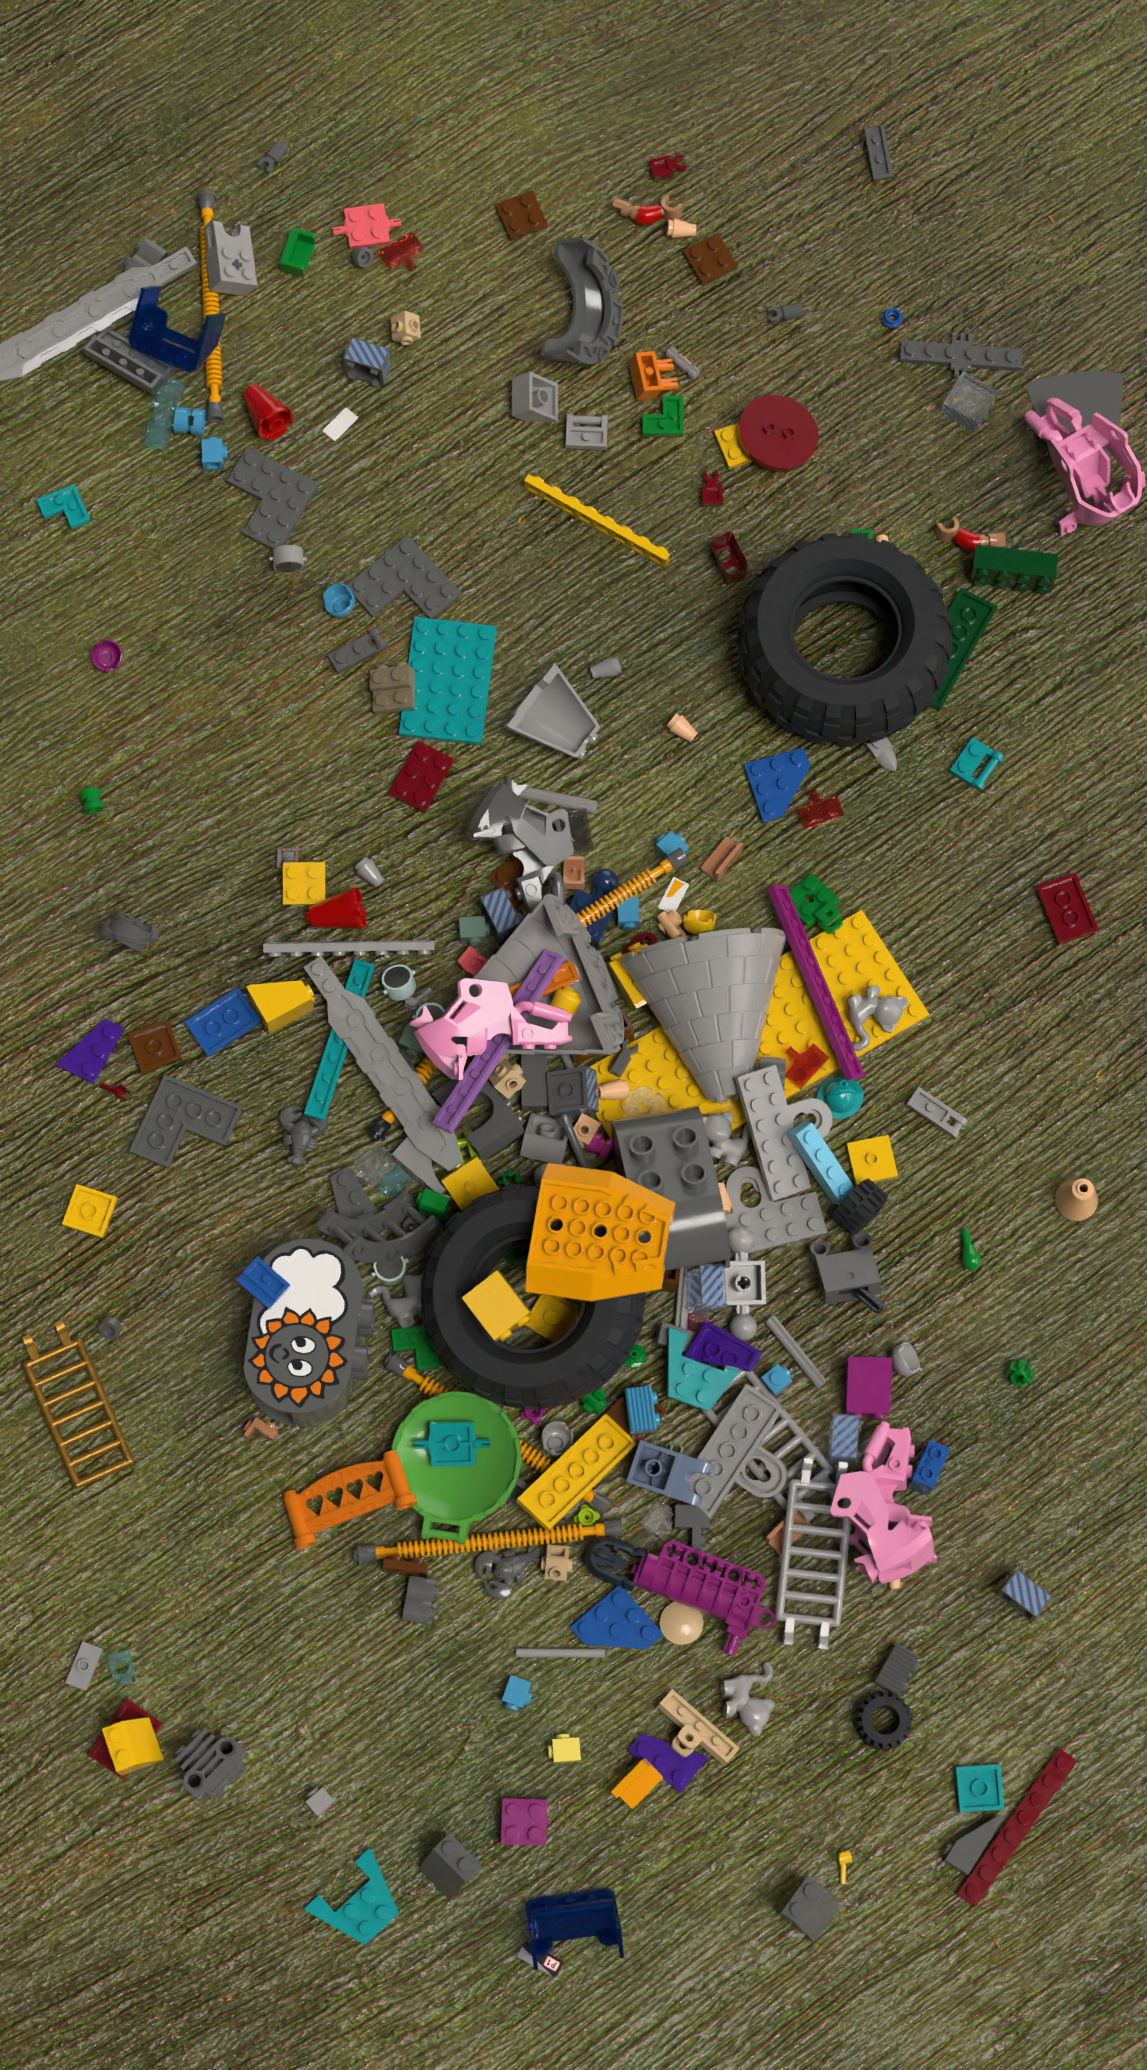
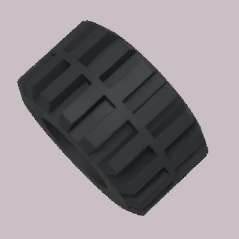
(860, 1206)
(897, 1707)

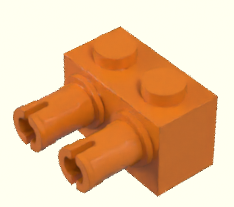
(646, 375)

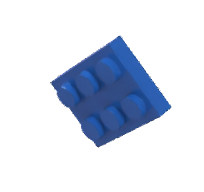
(223, 1022)

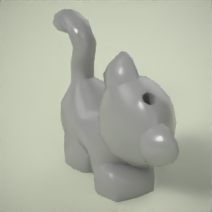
(885, 1010)
(718, 1131)
(403, 1308)
(753, 1711)

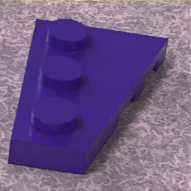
(93, 1052)
(722, 1349)

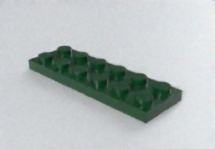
(969, 621)

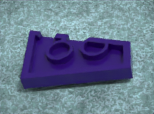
(672, 1766)

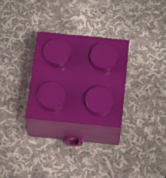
(524, 1821)

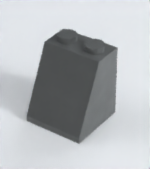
(450, 1866)
(810, 1908)

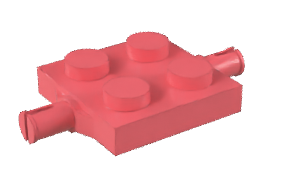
(366, 226)

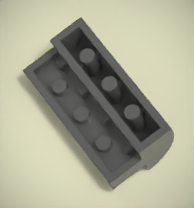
(118, 356)

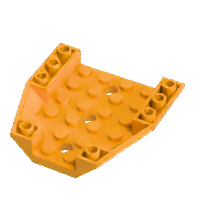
(590, 1267)

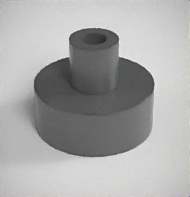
(363, 257)
(110, 1327)

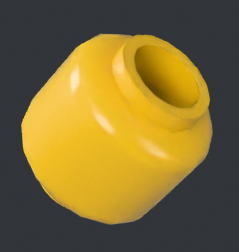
(566, 999)

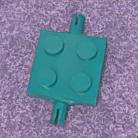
(452, 1443)

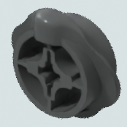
(129, 931)

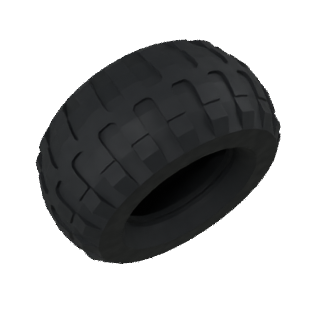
(855, 573)
(491, 1368)

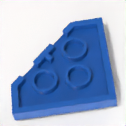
(776, 782)
(617, 1623)

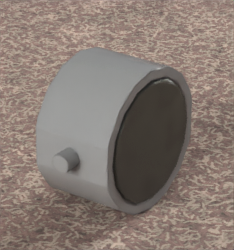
(288, 558)

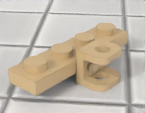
(696, 1730)

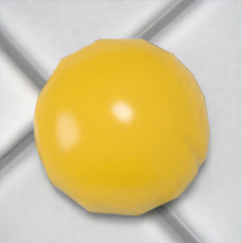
(699, 921)

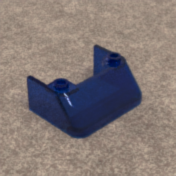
(156, 340)
(573, 1917)

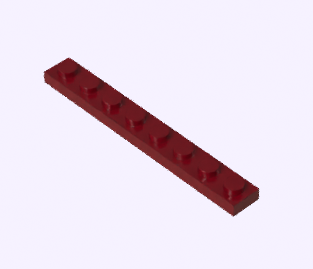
(1016, 1827)

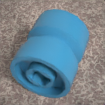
(182, 421)

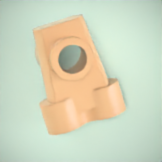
(670, 924)

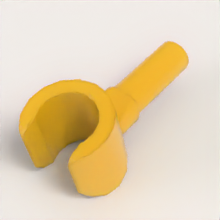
(844, 1858)

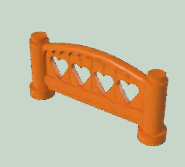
(392, 1490)

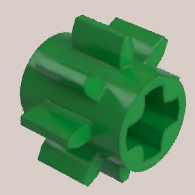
(510, 1176)
(1020, 1372)
(594, 1402)

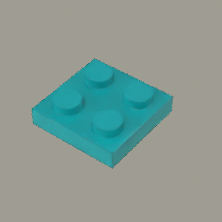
(979, 1788)

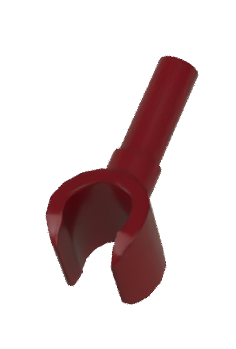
(118, 1091)

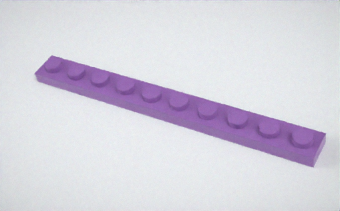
(484, 1063)

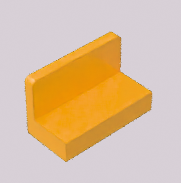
(637, 1783)

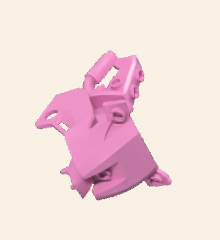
(1085, 464)
(482, 1019)
(896, 1538)

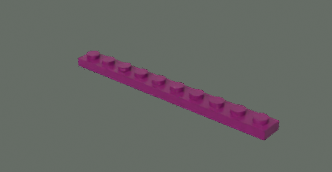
(816, 983)

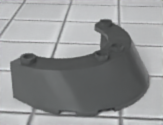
(596, 305)

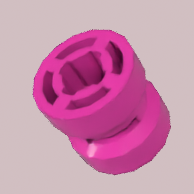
(600, 1145)

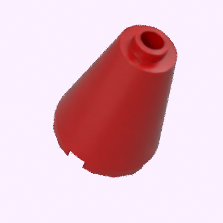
(267, 412)
(339, 911)

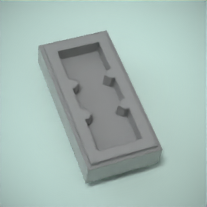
(84, 1666)

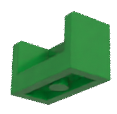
(297, 252)

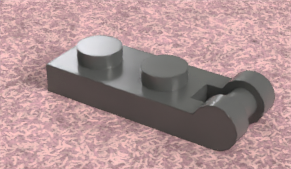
(357, 651)

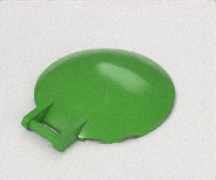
(459, 1492)

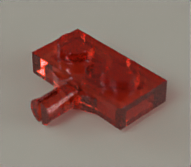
(401, 252)
(819, 810)
(805, 1065)

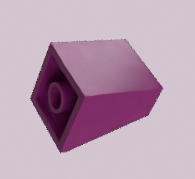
(868, 1387)

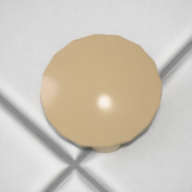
(681, 1623)

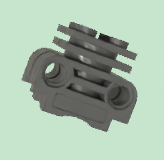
(206, 1761)

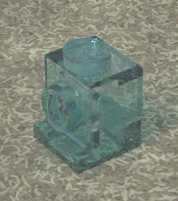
(394, 1182)

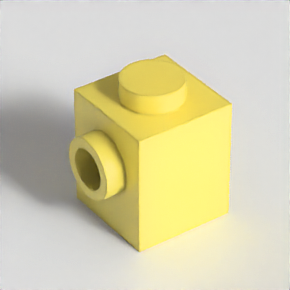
(564, 1749)

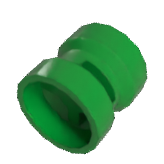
(91, 800)

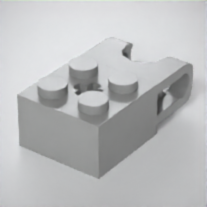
(230, 259)

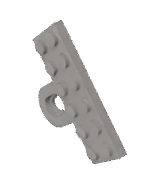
(769, 1123)
(771, 1221)
(734, 1446)

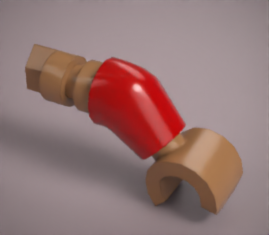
(649, 214)
(967, 539)

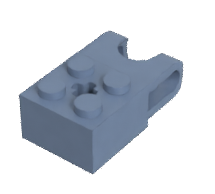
(673, 1473)

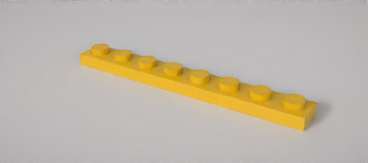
(602, 523)

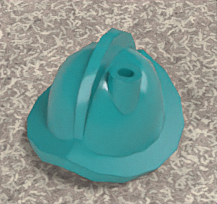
(841, 1097)

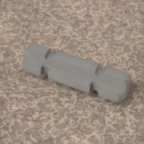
(683, 363)

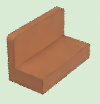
(721, 859)
(775, 1538)

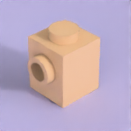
(586, 1129)

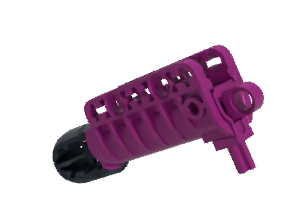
(687, 1583)

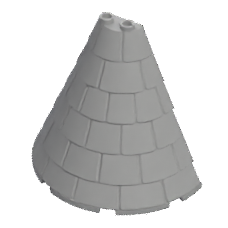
(711, 999)
(598, 1021)

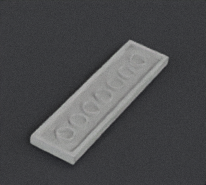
(340, 947)

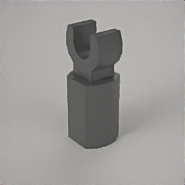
(273, 155)
(786, 312)
(622, 1059)

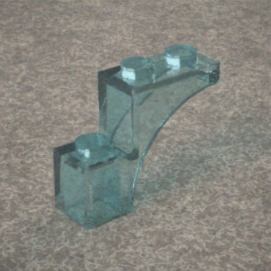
(161, 423)

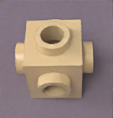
(405, 327)
(507, 1078)
(557, 1562)

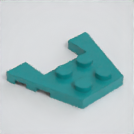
(691, 1380)
(366, 1910)

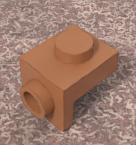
(574, 872)
(267, 1429)

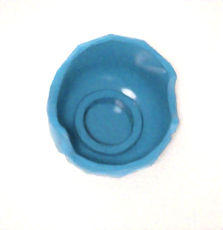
(338, 600)

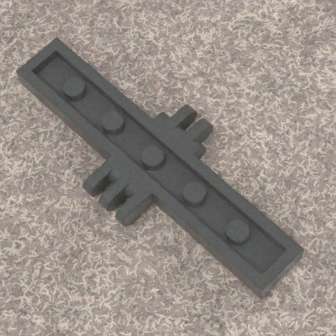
(961, 355)

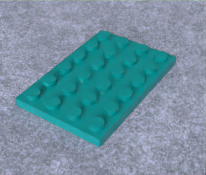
(450, 680)

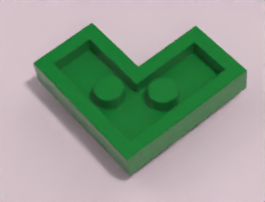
(666, 424)
(416, 1339)

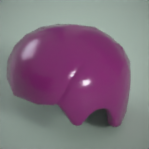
(106, 655)

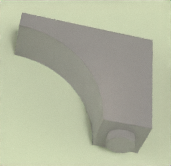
(417, 1165)

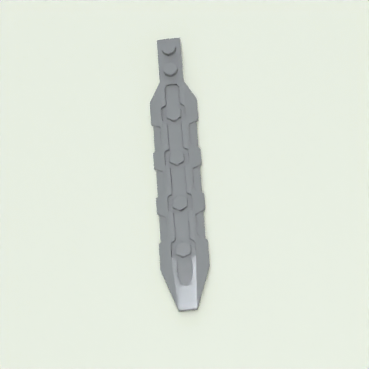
(87, 316)
(385, 1066)

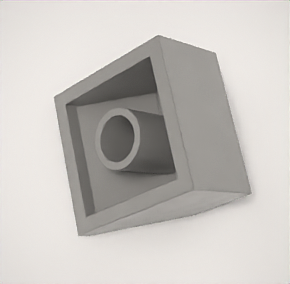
(534, 398)
(544, 1139)

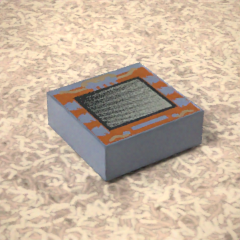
(286, 855)

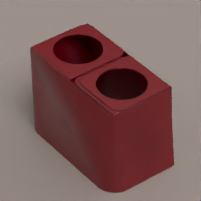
(733, 547)

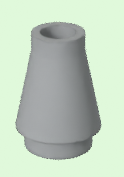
(606, 668)
(369, 872)

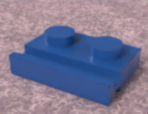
(263, 1283)

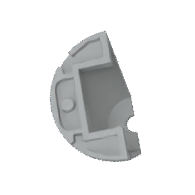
(555, 716)

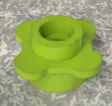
(586, 1511)

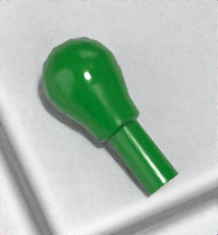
(970, 1257)

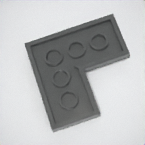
(282, 497)
(405, 571)
(180, 1109)

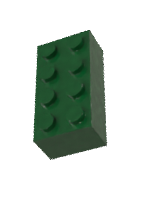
(1013, 569)

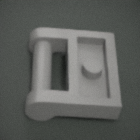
(586, 437)

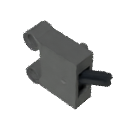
(848, 1273)

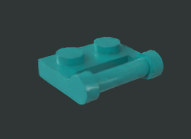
(971, 759)

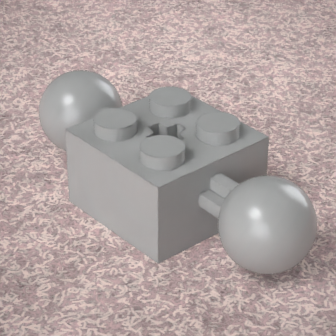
(753, 1272)

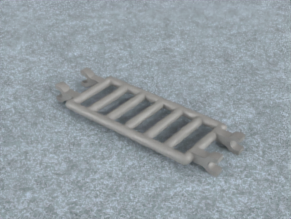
(800, 1437)
(787, 1550)

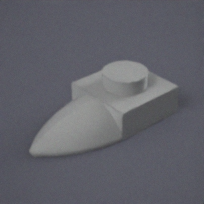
(883, 753)

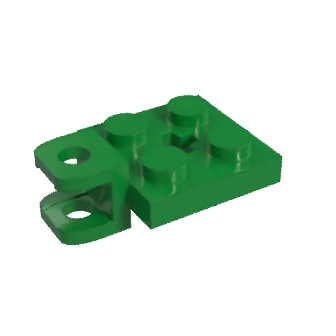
(823, 908)

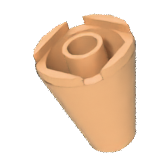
(1076, 1199)

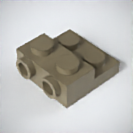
(393, 688)

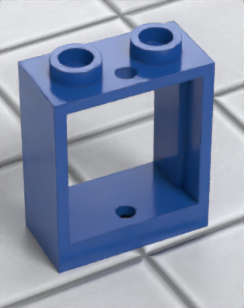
(928, 1468)

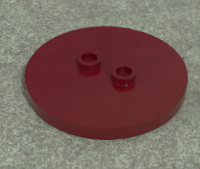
(777, 433)

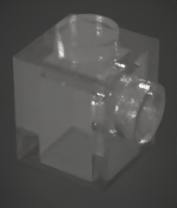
(658, 1519)

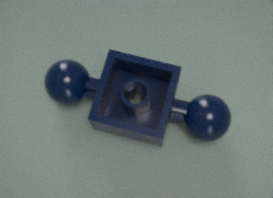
(602, 883)

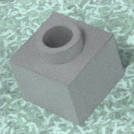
(319, 1801)

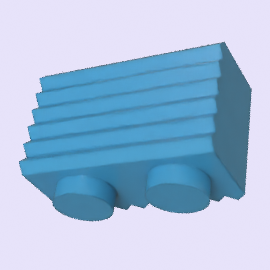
(641, 1411)

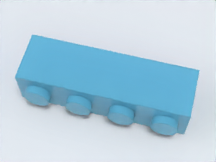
(821, 1162)

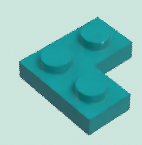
(65, 501)

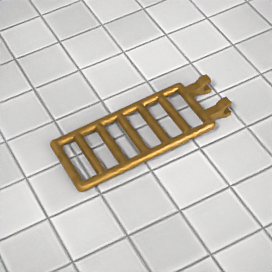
(102, 1401)

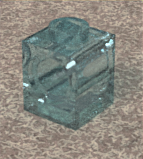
(118, 1658)

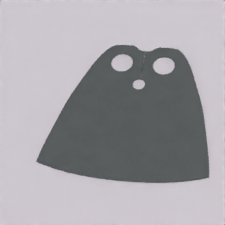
(1084, 391)

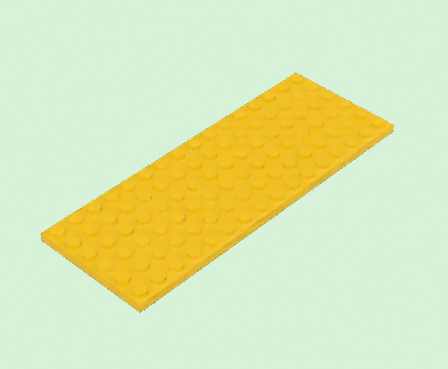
(851, 964)

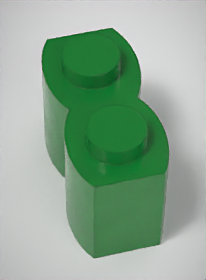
(433, 1204)

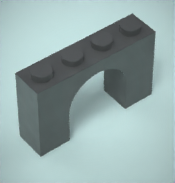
(499, 1130)

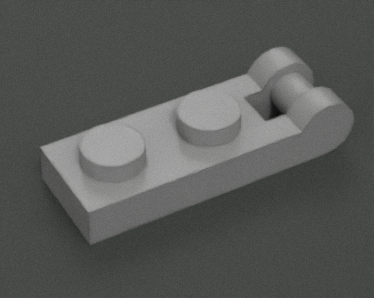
(936, 1112)

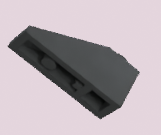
(966, 1850)

